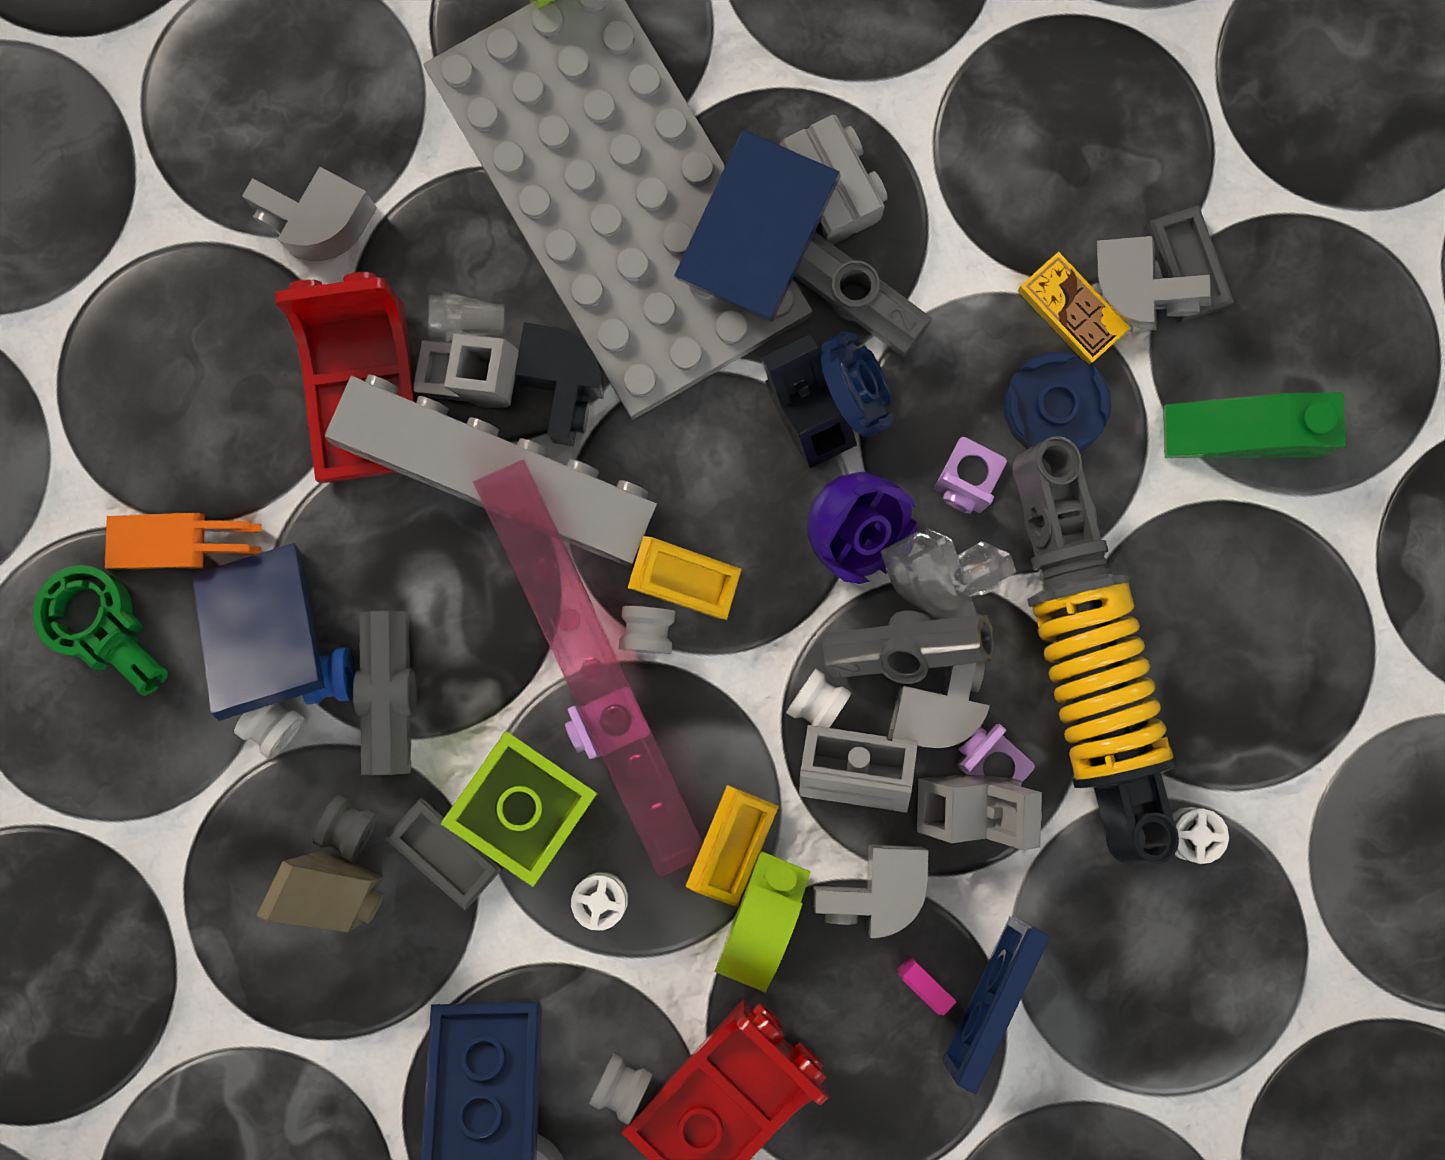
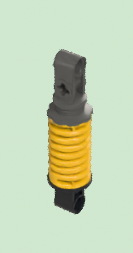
(1084, 614)

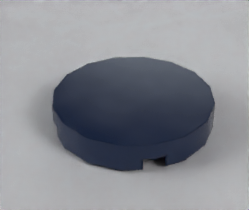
(856, 384)
(1057, 398)

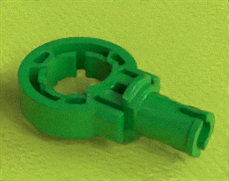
(106, 637)

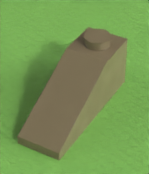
(322, 893)

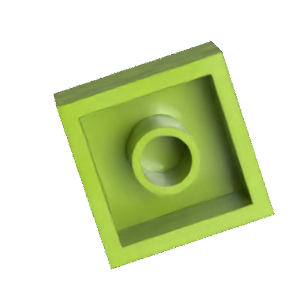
(518, 808)

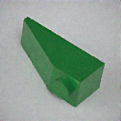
(1256, 426)

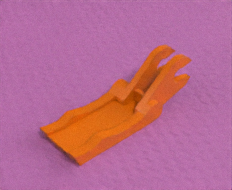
(169, 540)

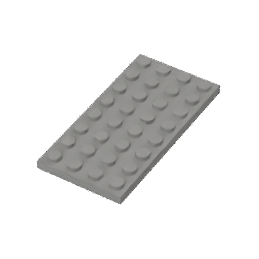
(604, 188)

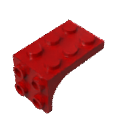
(339, 334)
(729, 1092)

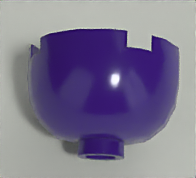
(856, 521)

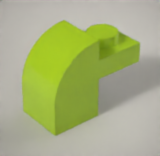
(763, 922)

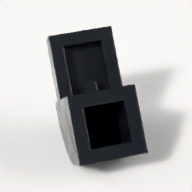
(564, 364)
(806, 403)

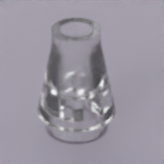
(464, 316)

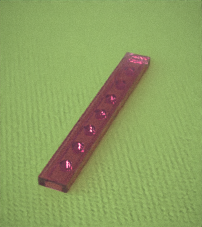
(590, 666)

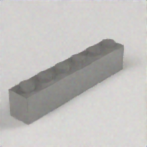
(451, 455)

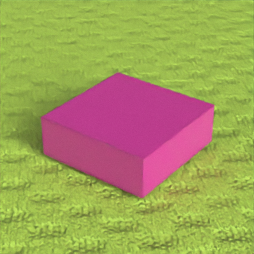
(925, 986)

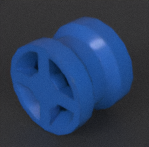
(337, 675)

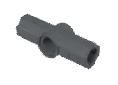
(881, 312)
(909, 646)
(385, 693)

